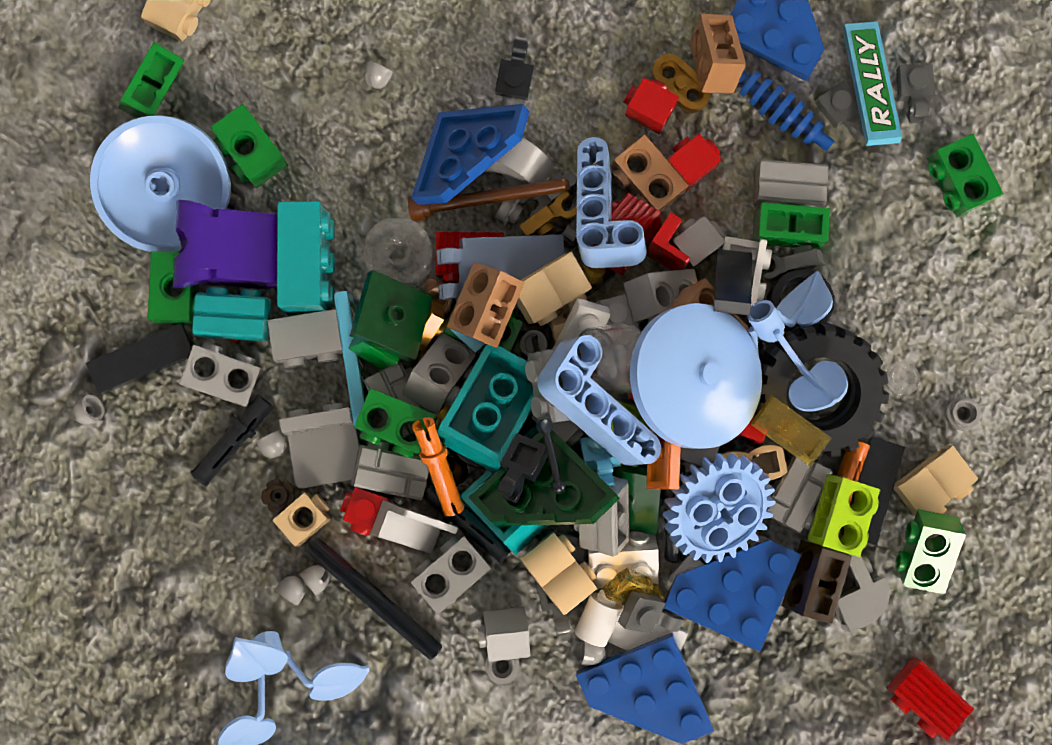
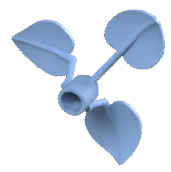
(805, 306)
(265, 655)

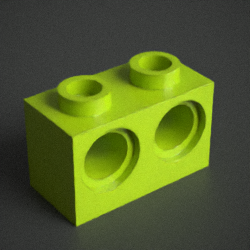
(834, 512)

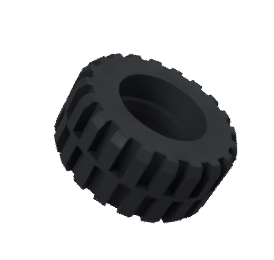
(863, 372)

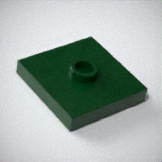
(391, 316)
(643, 502)

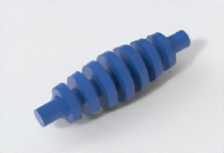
(781, 108)

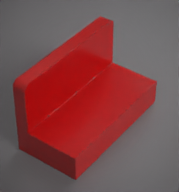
(662, 251)

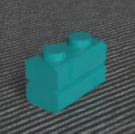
(231, 315)

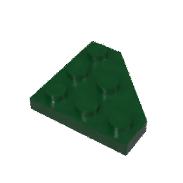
(581, 503)

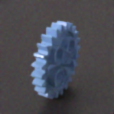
(719, 507)

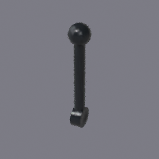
(545, 426)

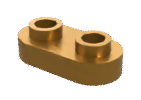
(683, 82)

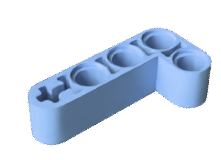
(598, 201)
(631, 440)

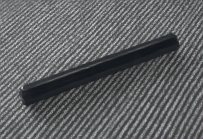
(373, 597)

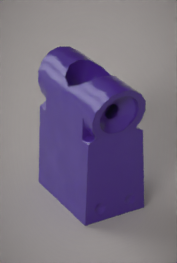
(225, 247)

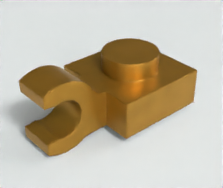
(543, 221)
(433, 328)

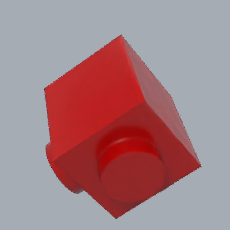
(650, 104)
(694, 159)
(362, 509)

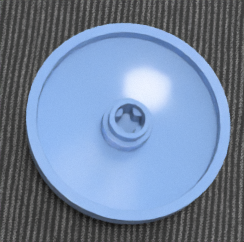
(146, 170)
(696, 376)

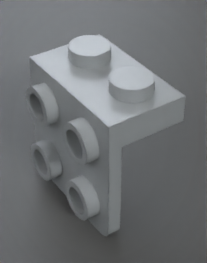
(321, 445)

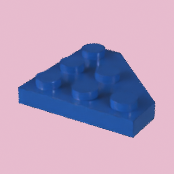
(780, 33)
(464, 147)
(736, 594)
(649, 690)

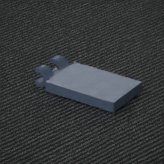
(512, 255)

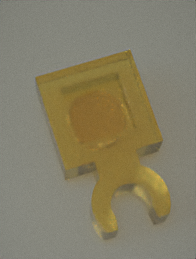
(629, 580)

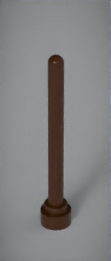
(422, 212)

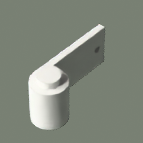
(600, 625)

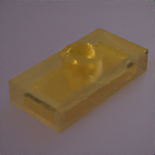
(790, 430)

